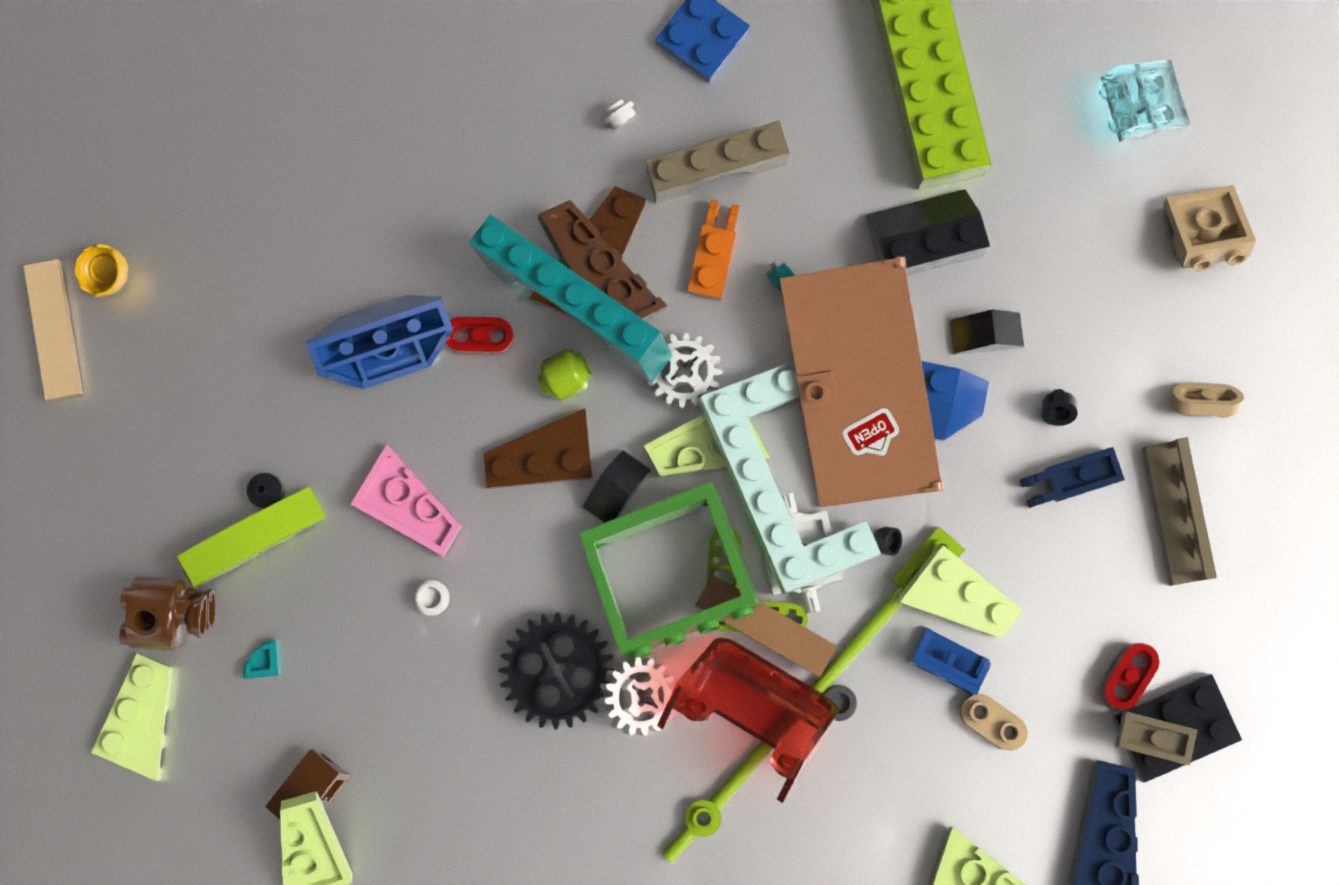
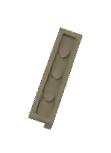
(1179, 512)

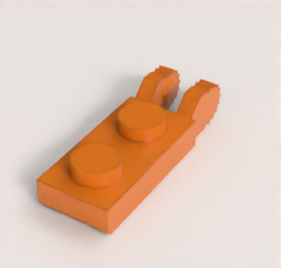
(713, 255)

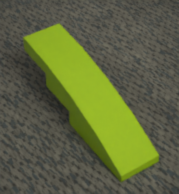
(250, 537)

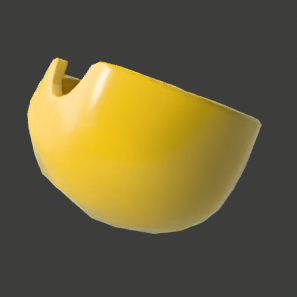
(101, 270)

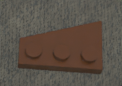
(543, 456)

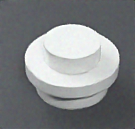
(619, 113)
(431, 597)

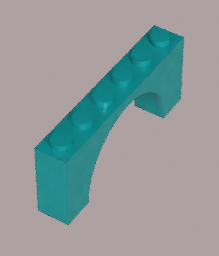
(522, 262)

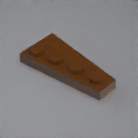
(616, 222)
(590, 257)

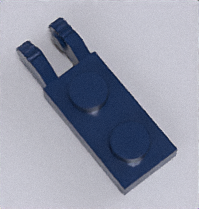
(1076, 476)

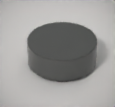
(844, 699)

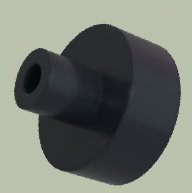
(1059, 408)
(273, 491)

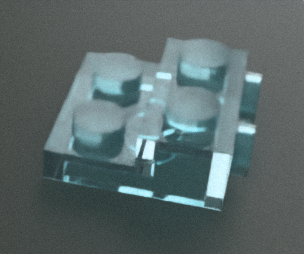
(1143, 100)

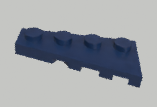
(1108, 831)

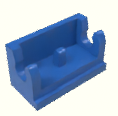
(950, 661)

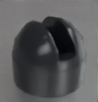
(888, 540)

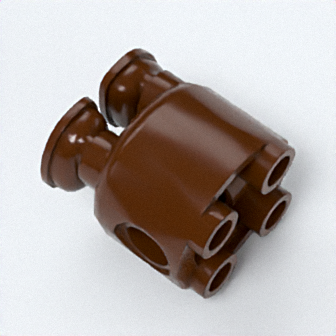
(164, 612)

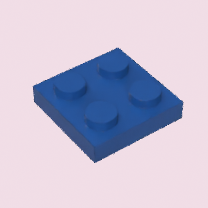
(702, 36)

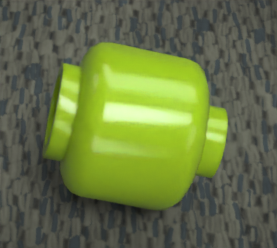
(564, 374)

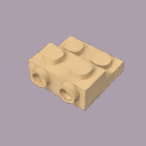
(1209, 228)

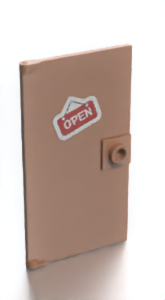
(861, 382)

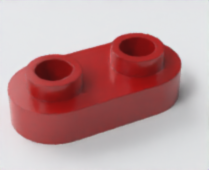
(479, 335)
(1130, 677)

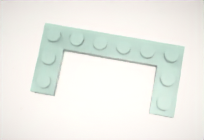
(789, 560)

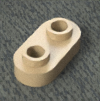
(1206, 399)
(994, 722)

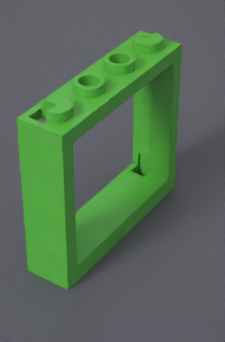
(648, 518)

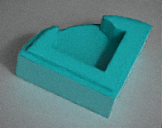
(263, 661)

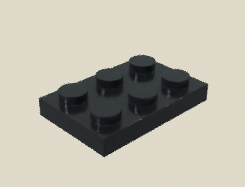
(1191, 705)

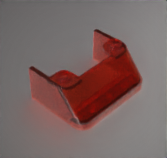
(759, 701)

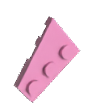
(405, 505)

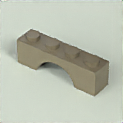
(744, 151)

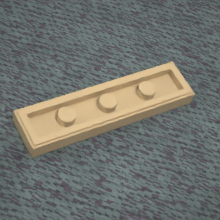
(53, 330)

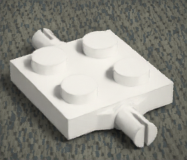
(810, 529)

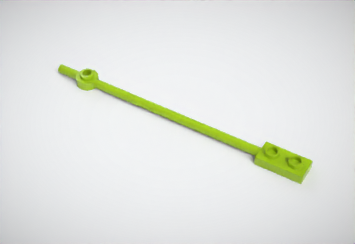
(821, 684)

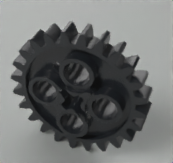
(528, 687)

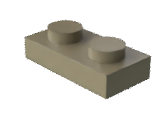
(1156, 738)

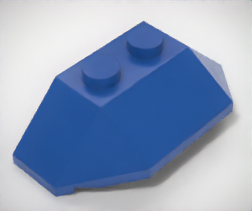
(382, 341)
(953, 398)

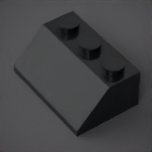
(930, 232)

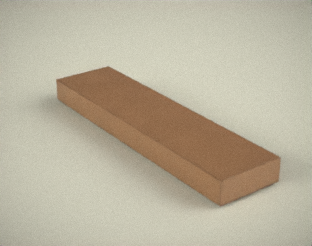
(772, 629)

